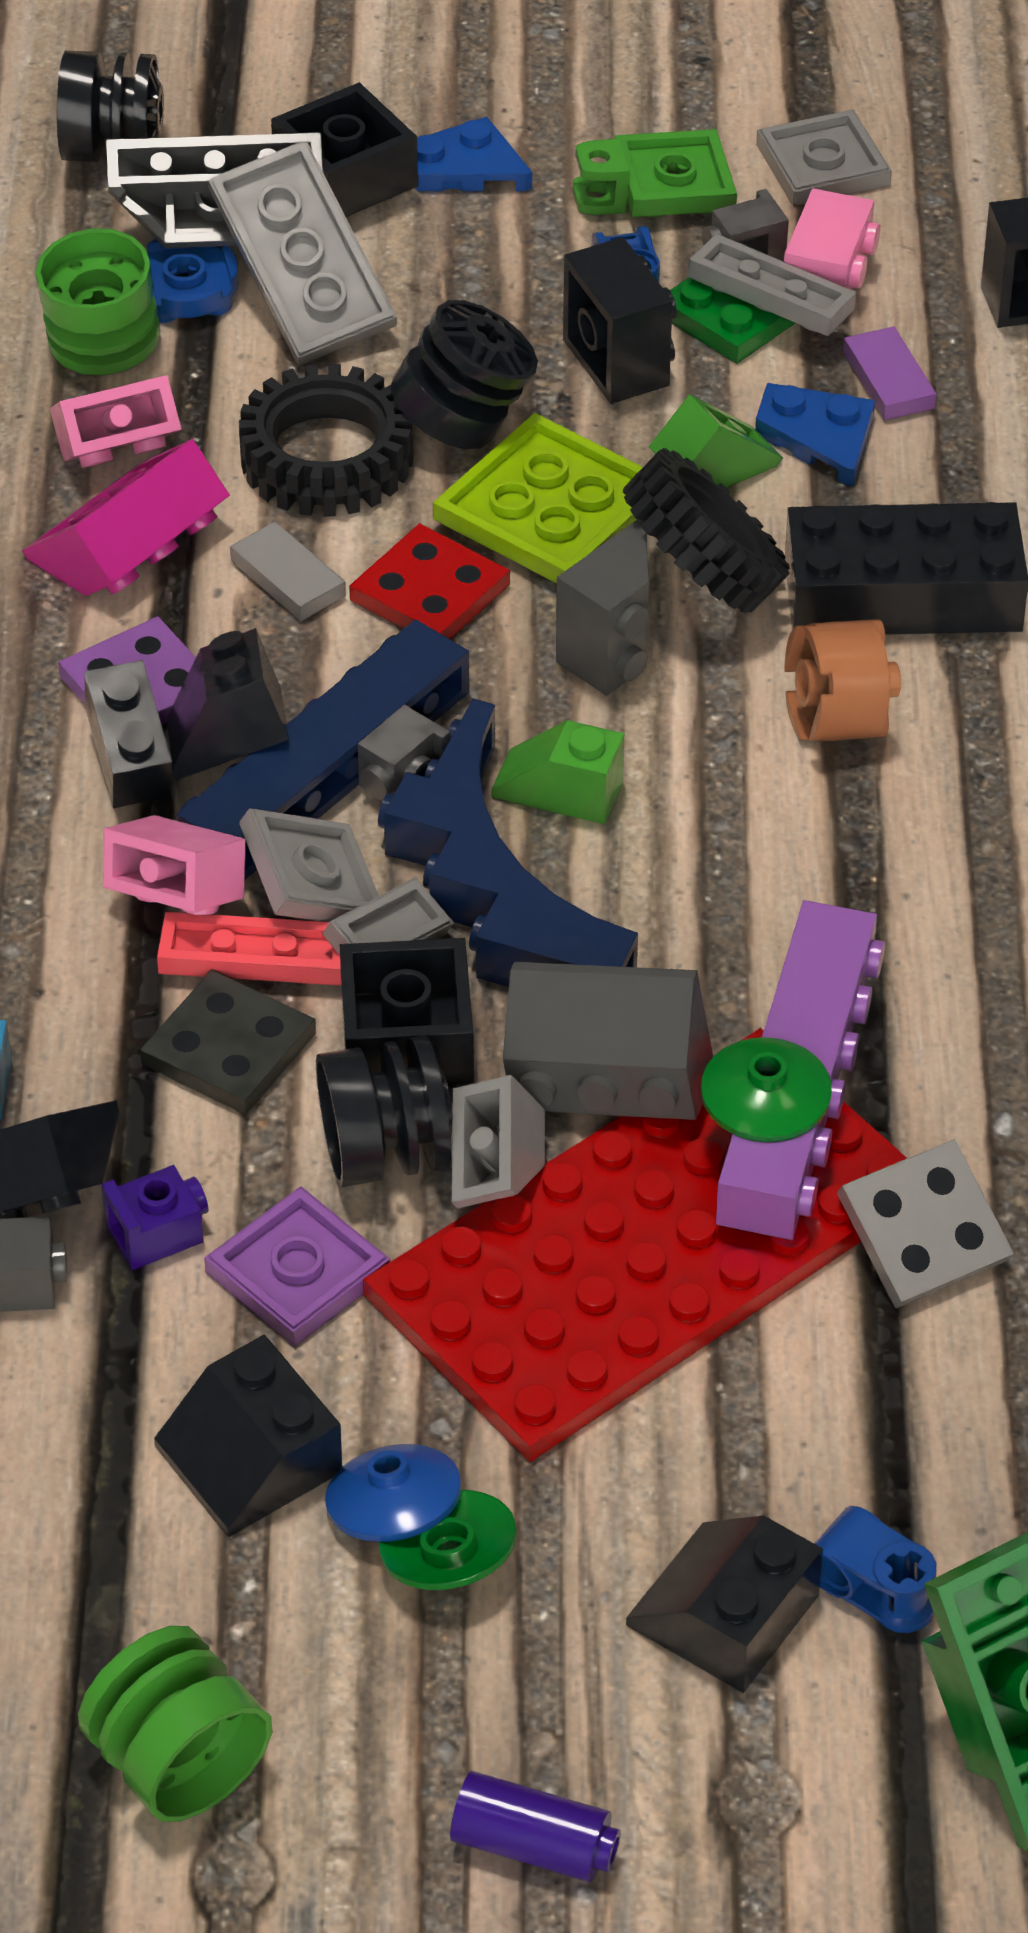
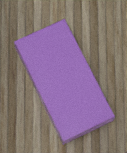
(889, 373)

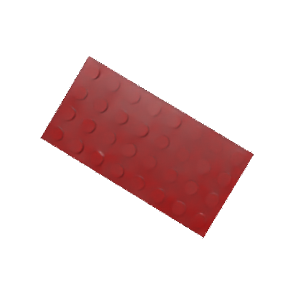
(606, 1271)

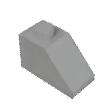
(495, 1140)

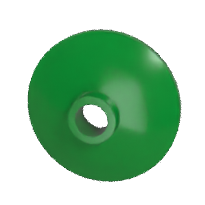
(766, 1089)
(459, 1549)

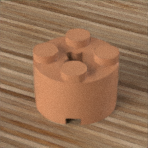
(840, 680)

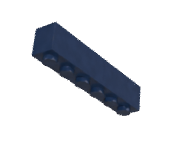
(321, 756)

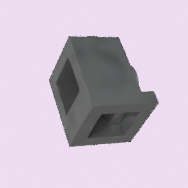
(752, 223)
(398, 746)

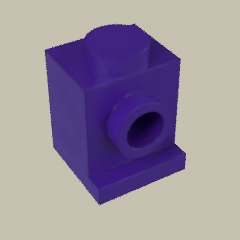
(154, 1215)

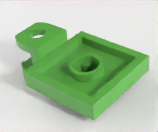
(639, 174)

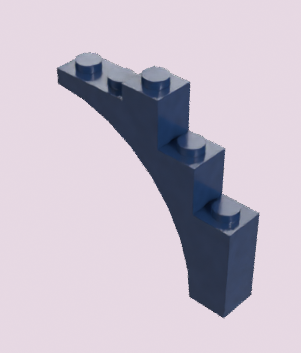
(475, 875)

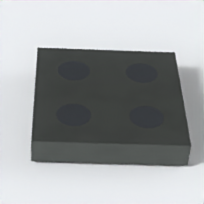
(228, 1041)

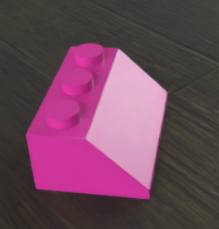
(131, 521)

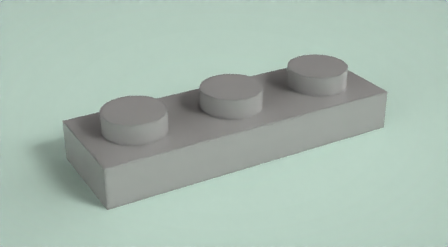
(772, 284)

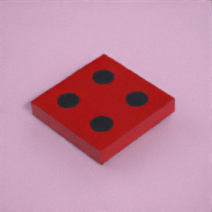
(429, 582)

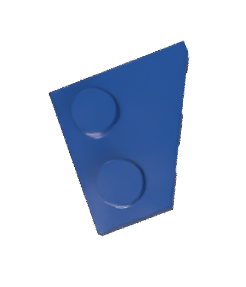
(467, 157)
(817, 426)

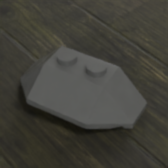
(167, 181)

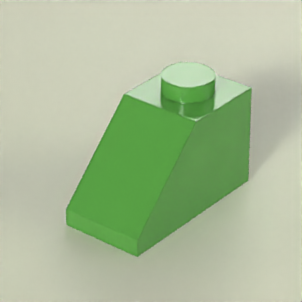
(716, 442)
(565, 771)

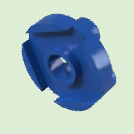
(206, 291)

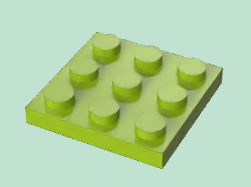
(541, 497)

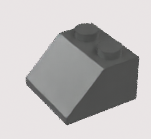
(605, 612)

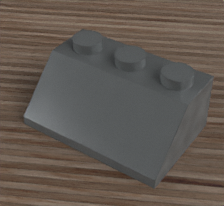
(607, 1039)

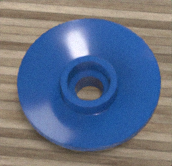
(393, 1492)

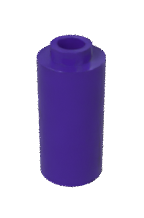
(534, 1827)

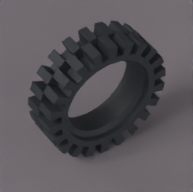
(329, 481)
(706, 530)

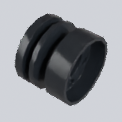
(104, 106)
(463, 374)
(384, 1111)

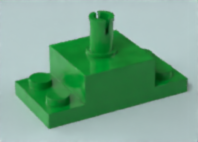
(984, 1668)

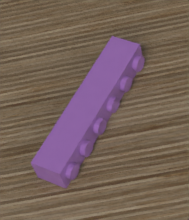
(815, 1006)

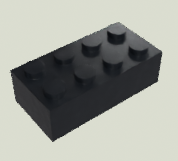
(908, 566)

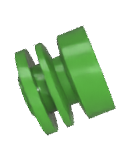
(98, 301)
(175, 1723)

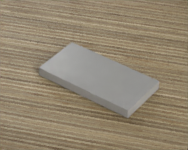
(302, 252)

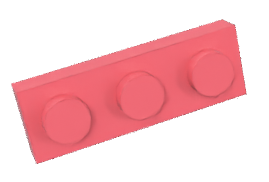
(247, 948)

